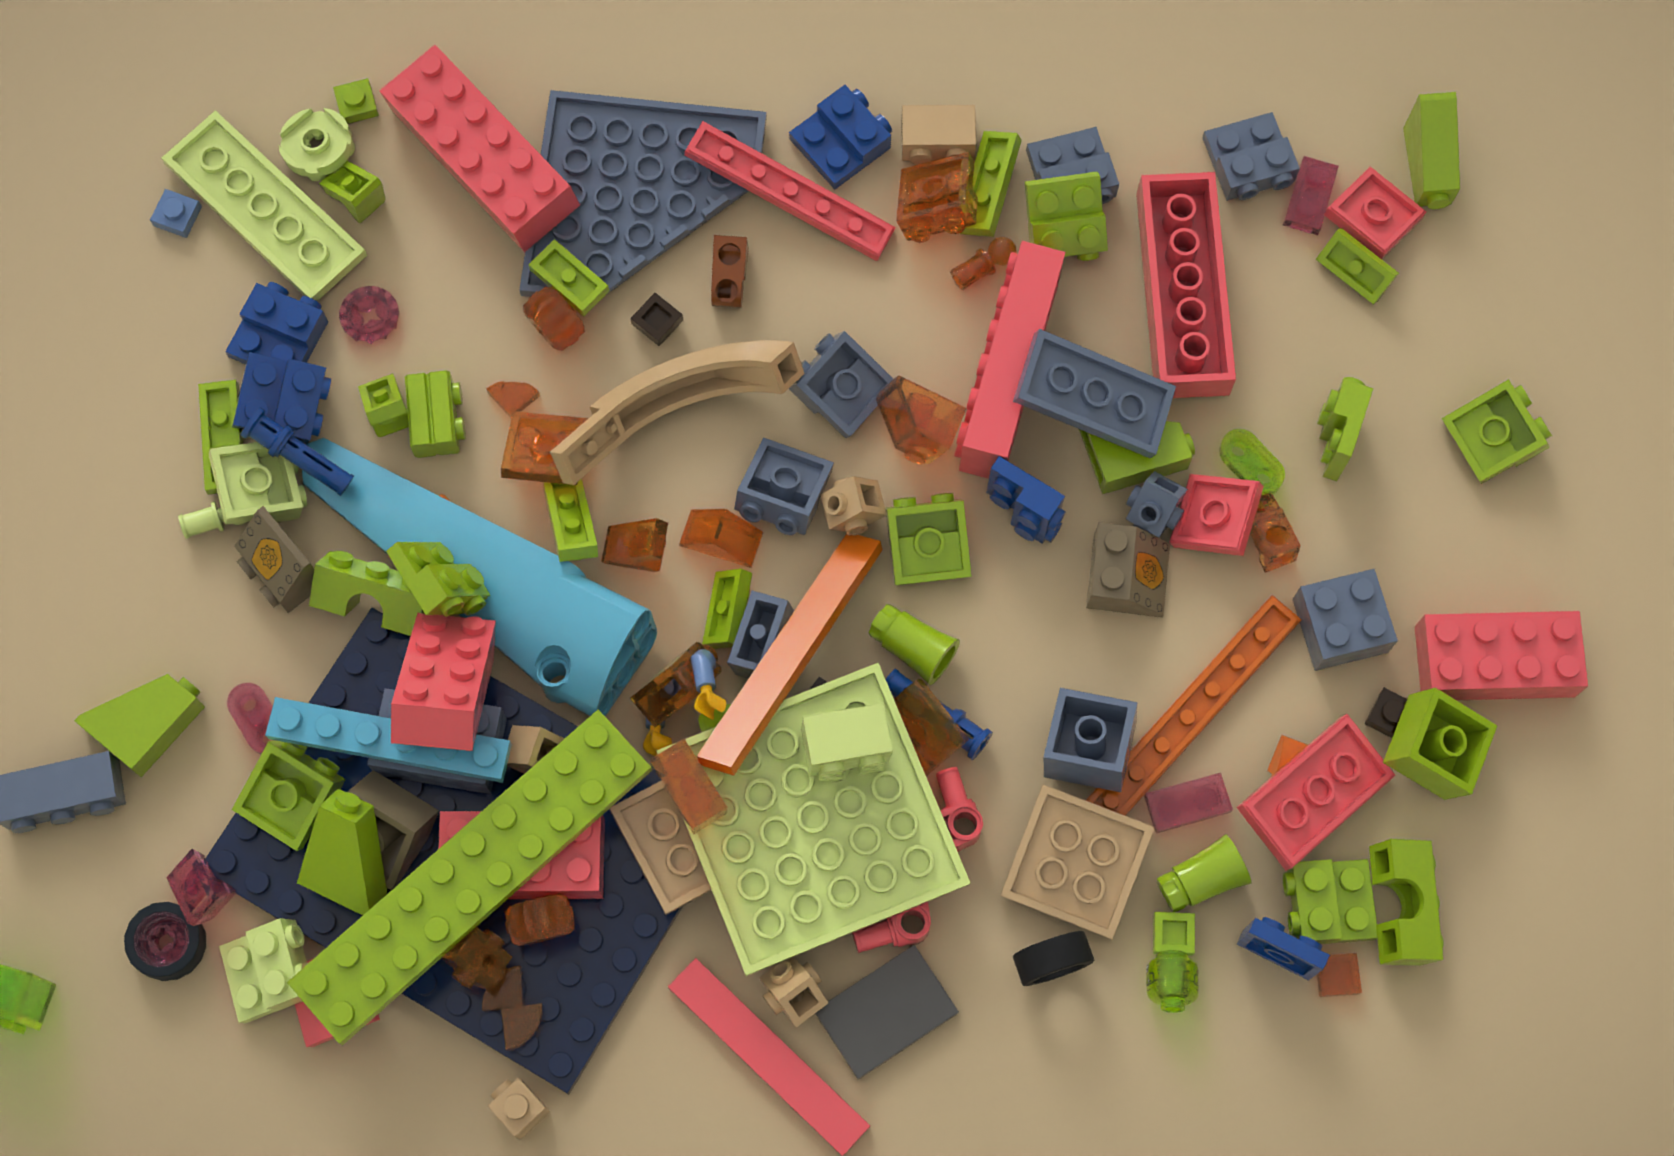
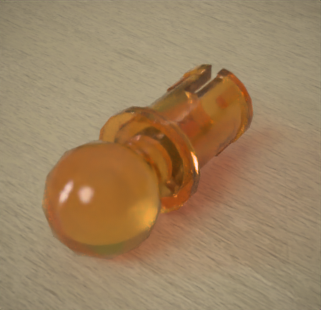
(983, 262)

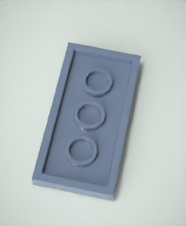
(1094, 393)

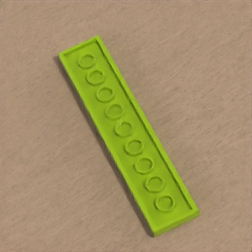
(469, 877)

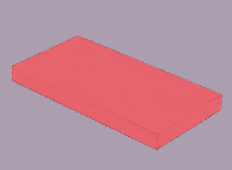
(1316, 792)

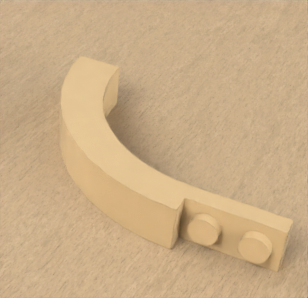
(697, 376)

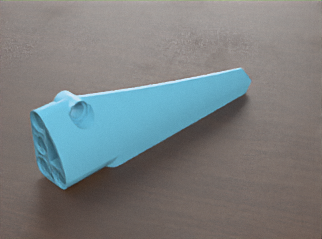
(543, 609)

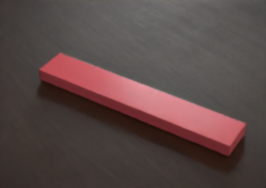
(789, 191)
(769, 1057)

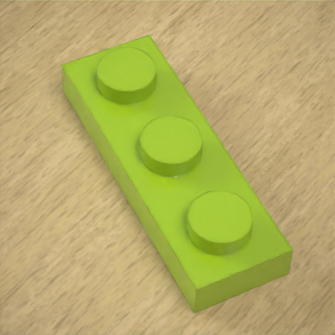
(991, 179)
(217, 414)
(570, 521)

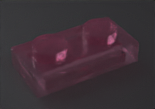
(1310, 195)
(1188, 802)

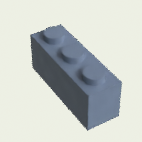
(61, 792)

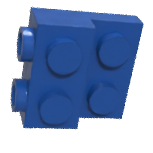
(842, 136)
(277, 325)
(286, 392)
(1035, 504)

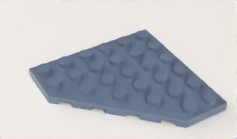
(633, 178)

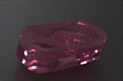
(253, 722)

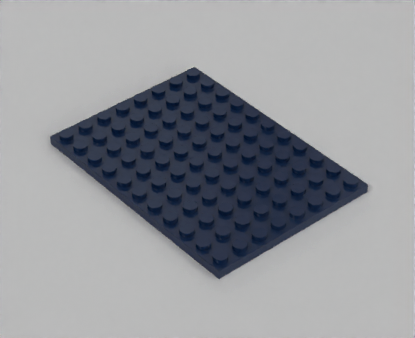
(575, 976)

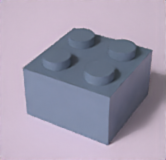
(1344, 619)
(1090, 739)

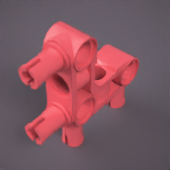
(956, 807)

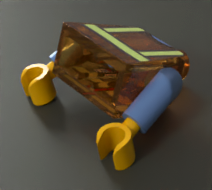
(676, 686)

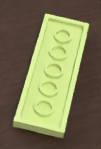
(264, 207)

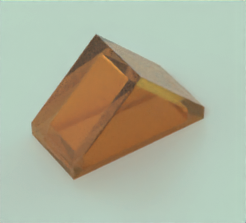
(721, 536)

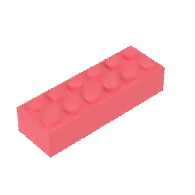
(480, 148)
(1186, 283)
(1020, 311)

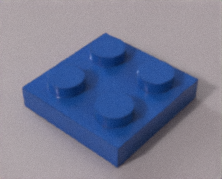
(1296, 955)

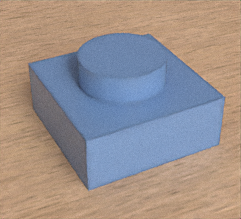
(175, 213)

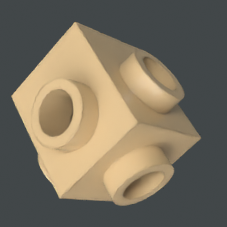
(853, 505)
(793, 990)

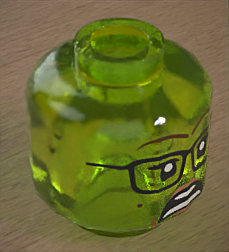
(1172, 980)

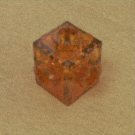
(478, 959)

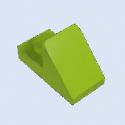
(356, 189)
(384, 405)

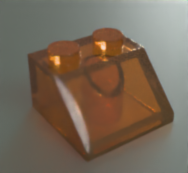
(919, 419)

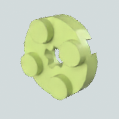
(321, 160)

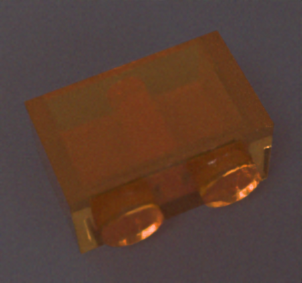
(688, 786)

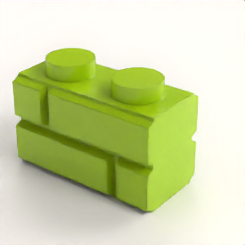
(433, 414)

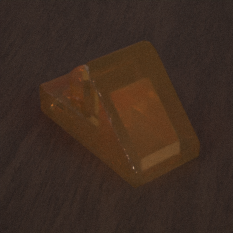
(636, 544)

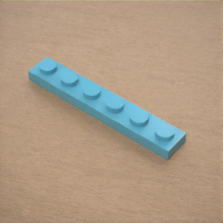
(371, 738)

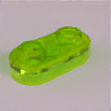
(1255, 461)

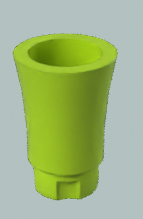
(914, 642)
(1204, 875)

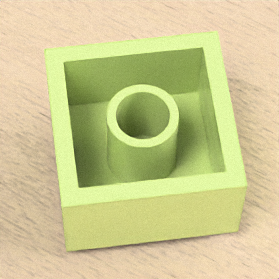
(847, 741)

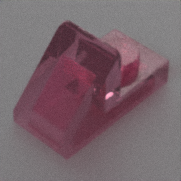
(197, 889)

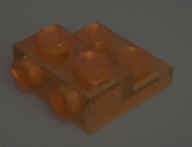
(937, 198)
(929, 725)

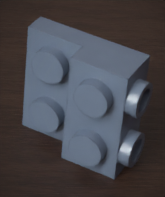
(1073, 155)
(1251, 157)
(841, 383)
(782, 487)

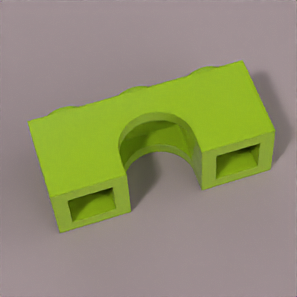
(342, 580)
(1410, 872)

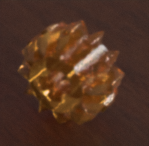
(553, 318)
(539, 920)

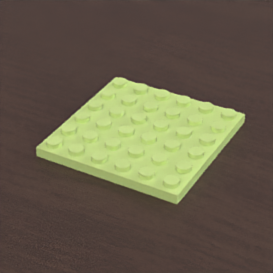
(815, 856)

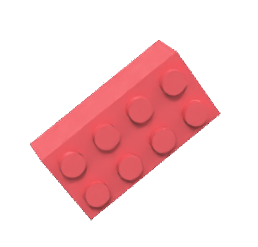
(1502, 655)
(443, 682)
(572, 873)

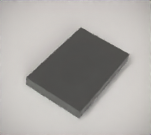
(886, 1012)

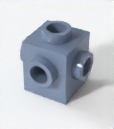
(1156, 504)

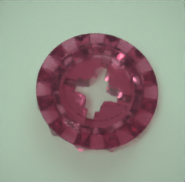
(365, 300)

